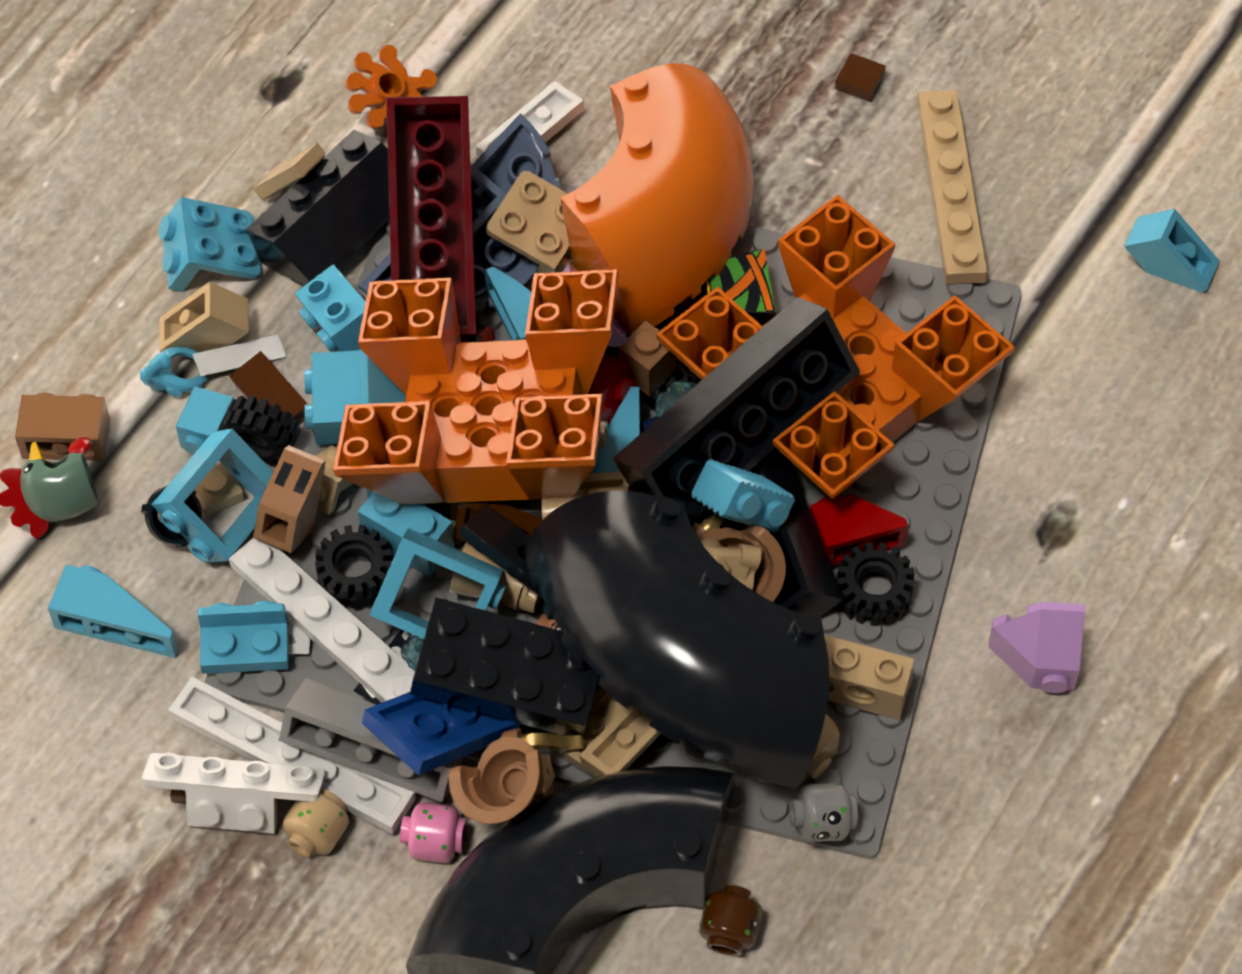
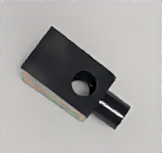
(746, 283)

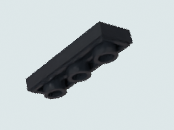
(500, 542)

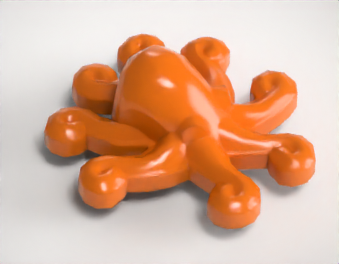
(383, 84)

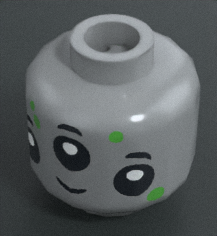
(824, 812)

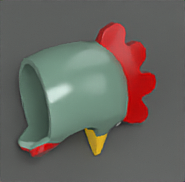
(48, 490)

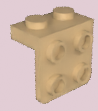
(533, 223)

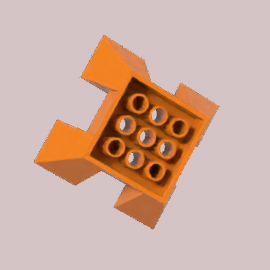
(903, 376)
(480, 413)

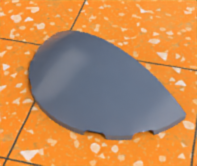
(492, 176)

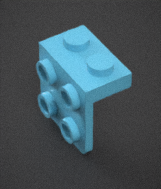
(207, 239)

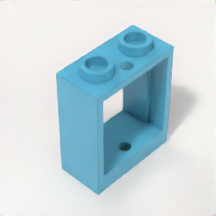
(178, 517)
(443, 555)

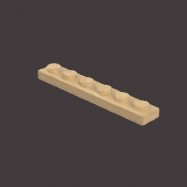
(951, 187)

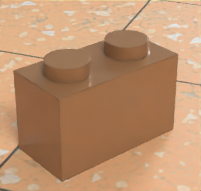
(59, 421)

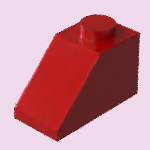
(853, 522)

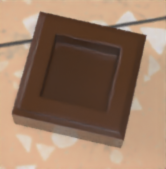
(860, 77)

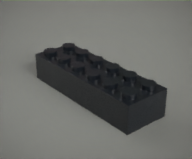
(741, 404)

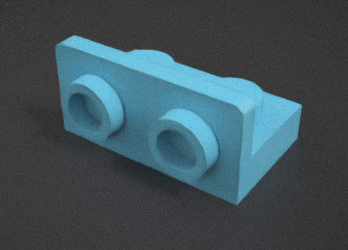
(243, 637)

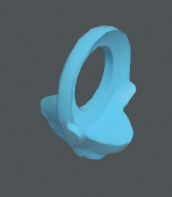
(160, 377)

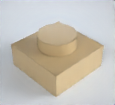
(218, 490)

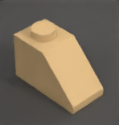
(205, 320)

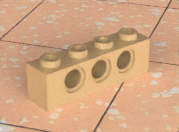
(868, 677)

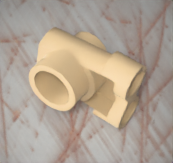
(738, 562)

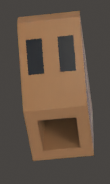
(290, 500)

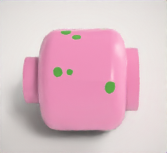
(434, 832)

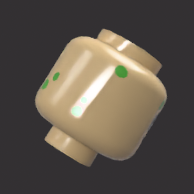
(316, 825)

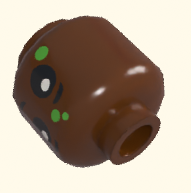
(730, 920)

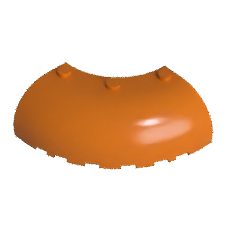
(667, 196)

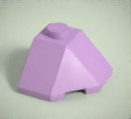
(1042, 644)

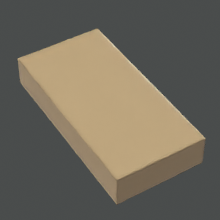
(290, 171)

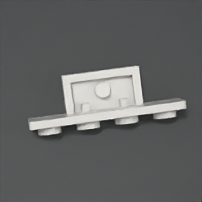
(233, 791)

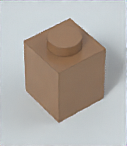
(648, 358)

